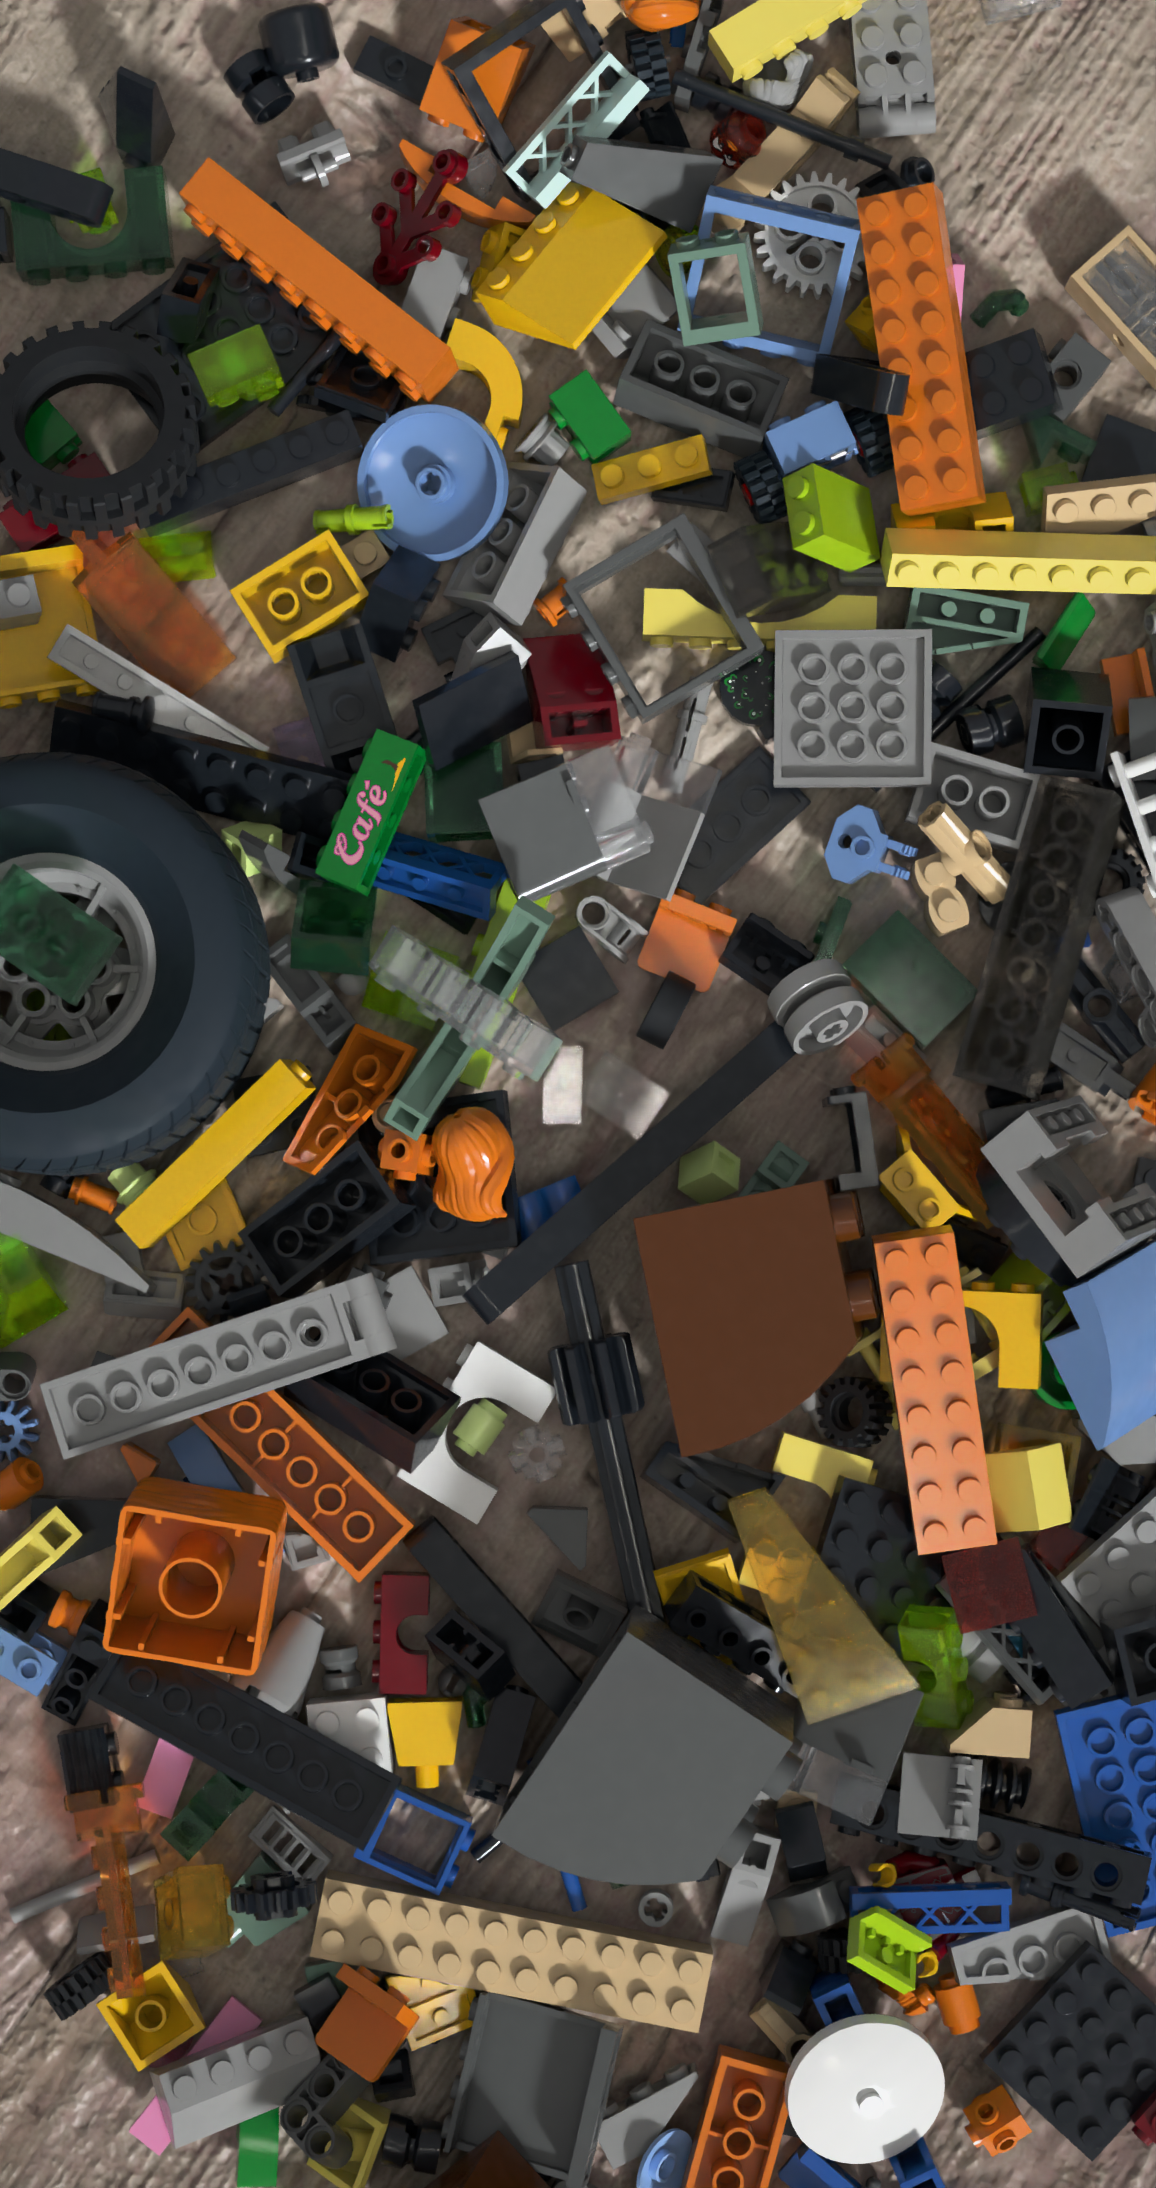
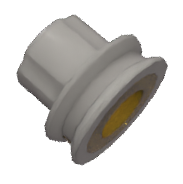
(542, 442)

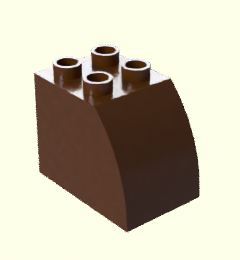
(753, 1305)

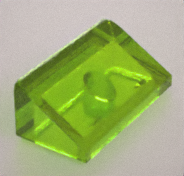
(183, 555)

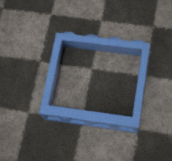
(791, 218)

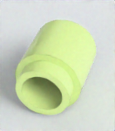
(479, 1427)

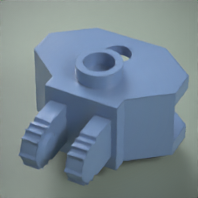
(867, 849)

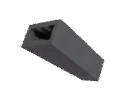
(646, 176)

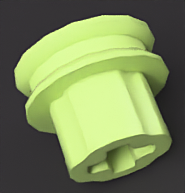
(131, 1182)

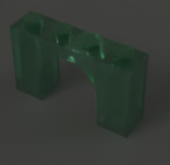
(141, 245)

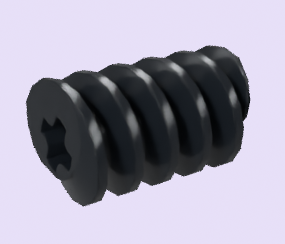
(1003, 1783)

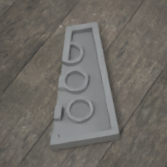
(1030, 1950)

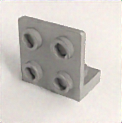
(641, 300)

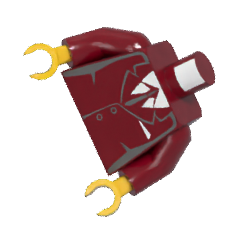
(916, 1868)

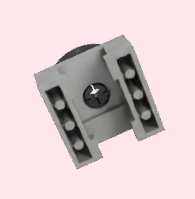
(1049, 1202)

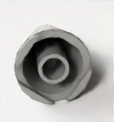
(286, 1663)

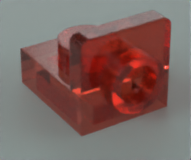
(1057, 1545)

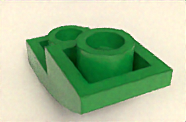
(258, 2150)

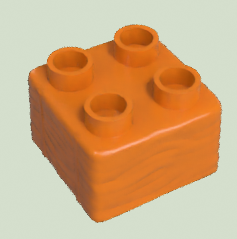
(195, 1575)

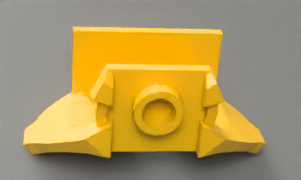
(916, 1191)

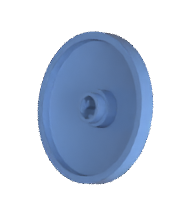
(439, 478)

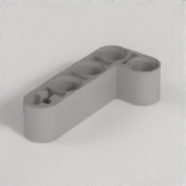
(1132, 934)

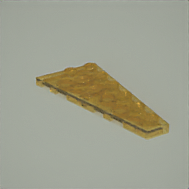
(822, 1632)

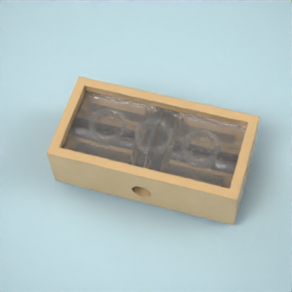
(1120, 297)

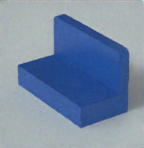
(812, 2170)

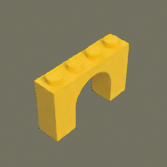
(1019, 1326)

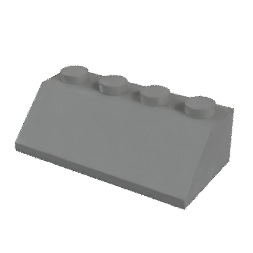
(516, 557)
(235, 2079)

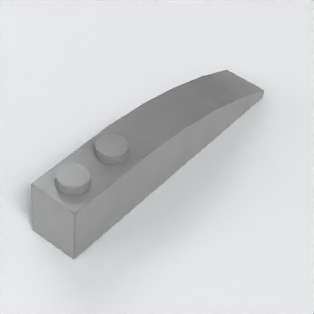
(60, 1233)

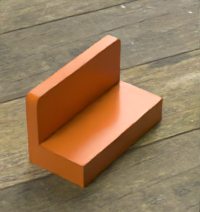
(1128, 679)

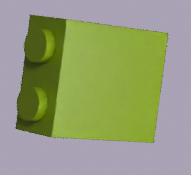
(831, 518)

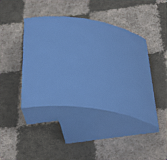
(1112, 1347)

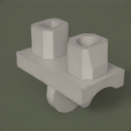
(313, 157)

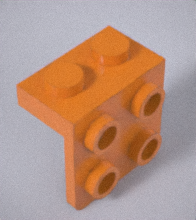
(687, 939)
(366, 2024)

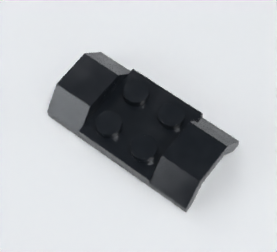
(341, 694)

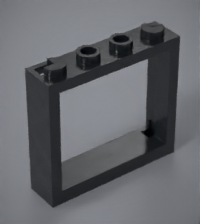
(463, 62)

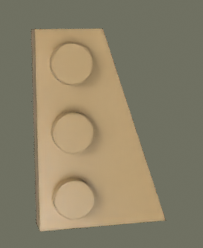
(1098, 505)

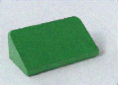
(1065, 633)

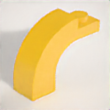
(491, 362)

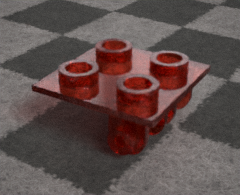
(989, 1585)

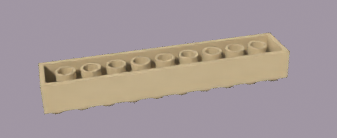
(512, 1951)

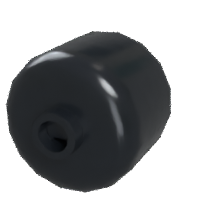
(299, 41)

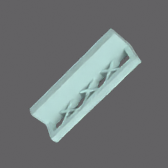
(599, 123)

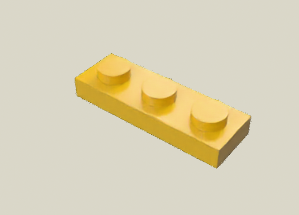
(651, 469)

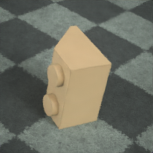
(994, 1728)

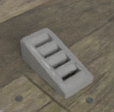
(312, 1846)

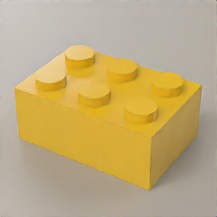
(301, 595)

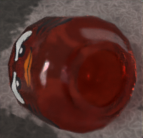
(737, 138)

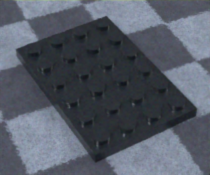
(236, 305)

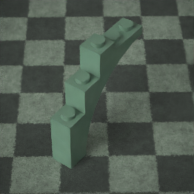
(448, 1055)

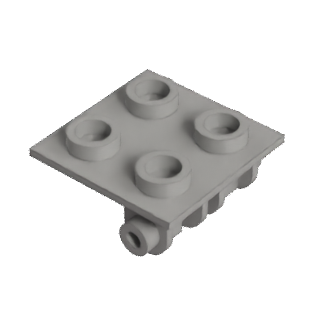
(940, 1796)

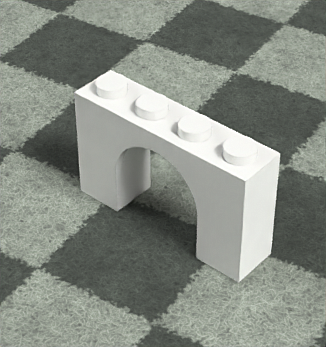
(482, 1375)

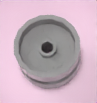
(817, 1006)

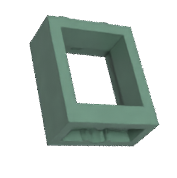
(721, 326)

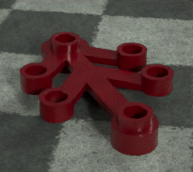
(394, 260)

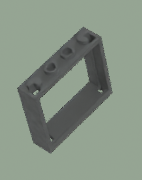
(703, 565)

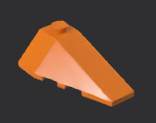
(356, 1086)

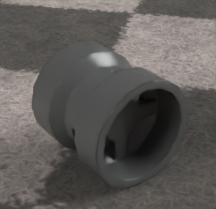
(338, 1658)

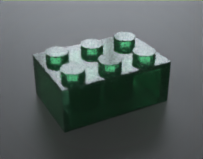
(51, 936)
(909, 979)

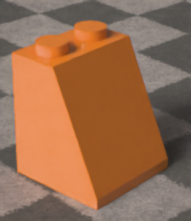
(496, 77)

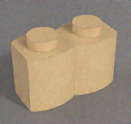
(943, 904)

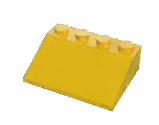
(569, 267)

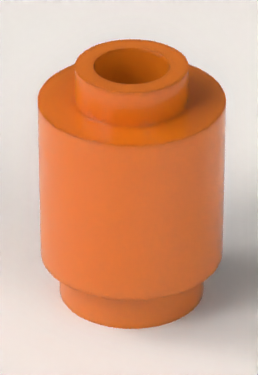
(19, 1482)
(957, 2005)

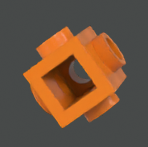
(406, 1155)
(995, 2121)

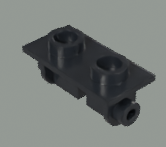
(663, 126)
(977, 1247)

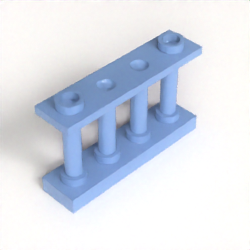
(30, 1663)

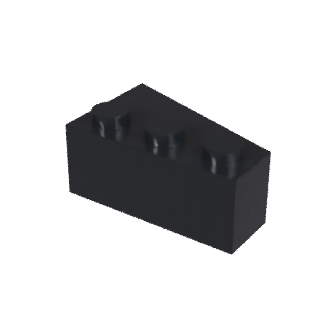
(705, 1484)

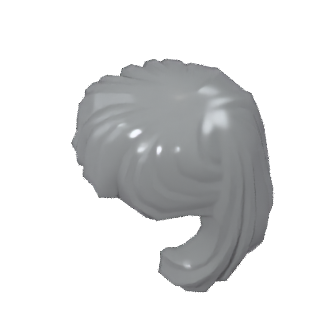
(780, 80)

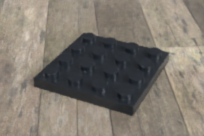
(431, 1231)
(875, 1555)
(1081, 2050)

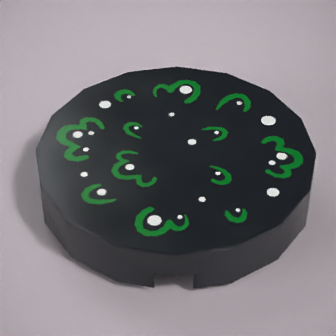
(749, 691)

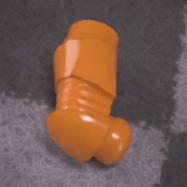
(913, 2002)

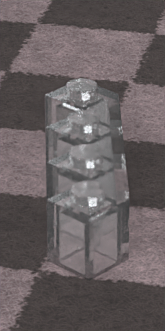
(464, 1004)

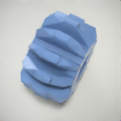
(21, 1426)

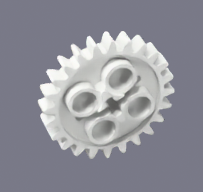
(829, 255)

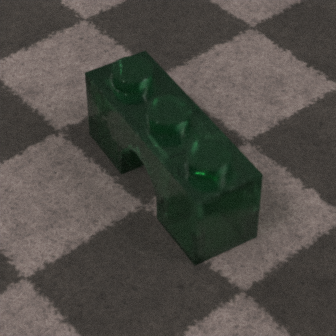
(204, 1814)

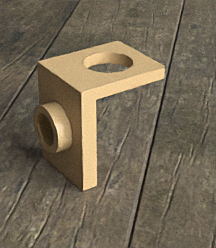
(523, 749)

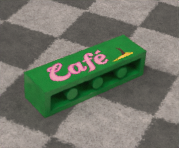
(371, 812)

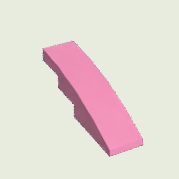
(230, 2022)

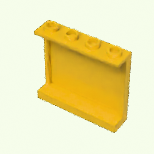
(24, 650)

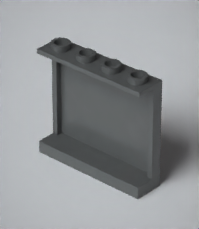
(535, 2079)

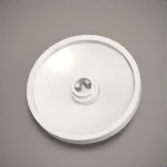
(864, 2088)

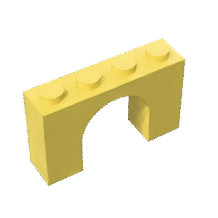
(815, 1464)

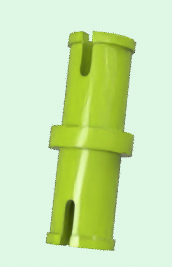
(353, 519)

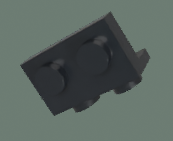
(763, 954)

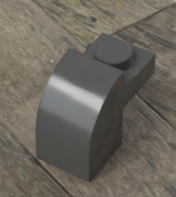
(812, 1905)

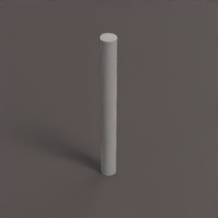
(77, 1888)

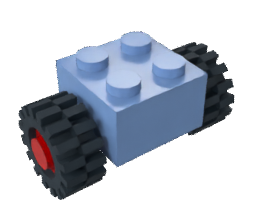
(817, 437)

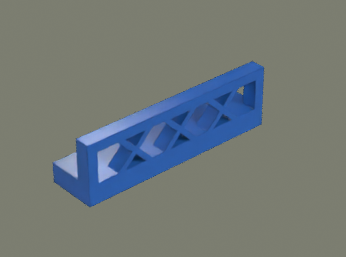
(443, 886)
(935, 1896)

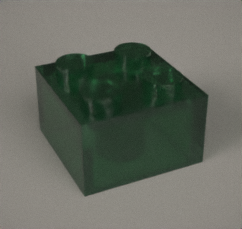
(333, 928)

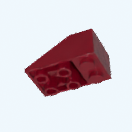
(570, 695)

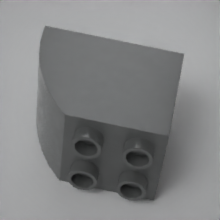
(652, 1765)

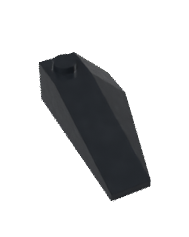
(136, 119)

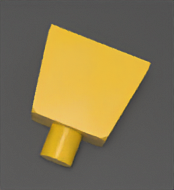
(425, 1734)

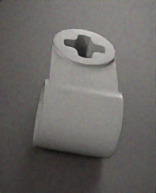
(611, 928)

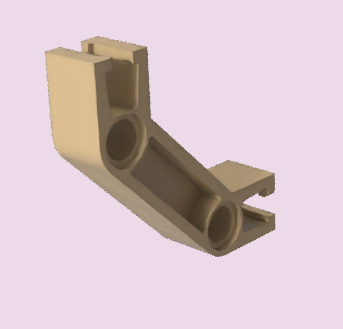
(786, 151)

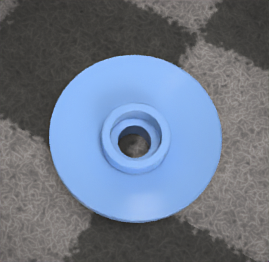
(665, 2160)

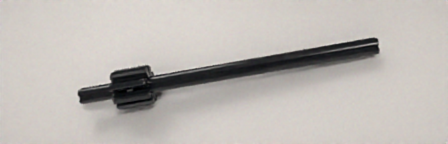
(595, 1386)

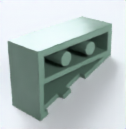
(965, 619)

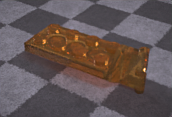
(150, 614)
(928, 1118)
(108, 1827)

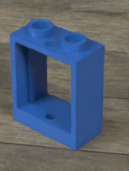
(408, 1872)

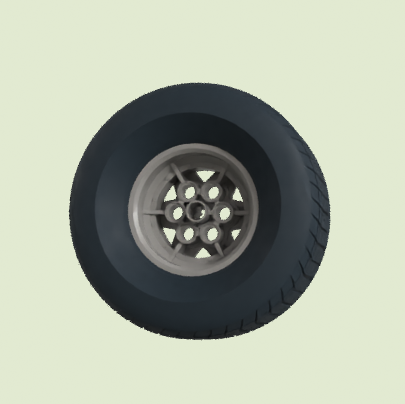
(187, 979)

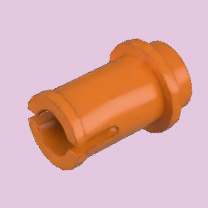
(93, 1195)

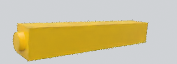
(216, 1152)

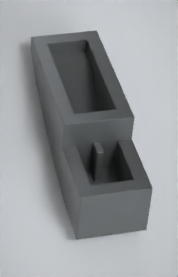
(311, 997)

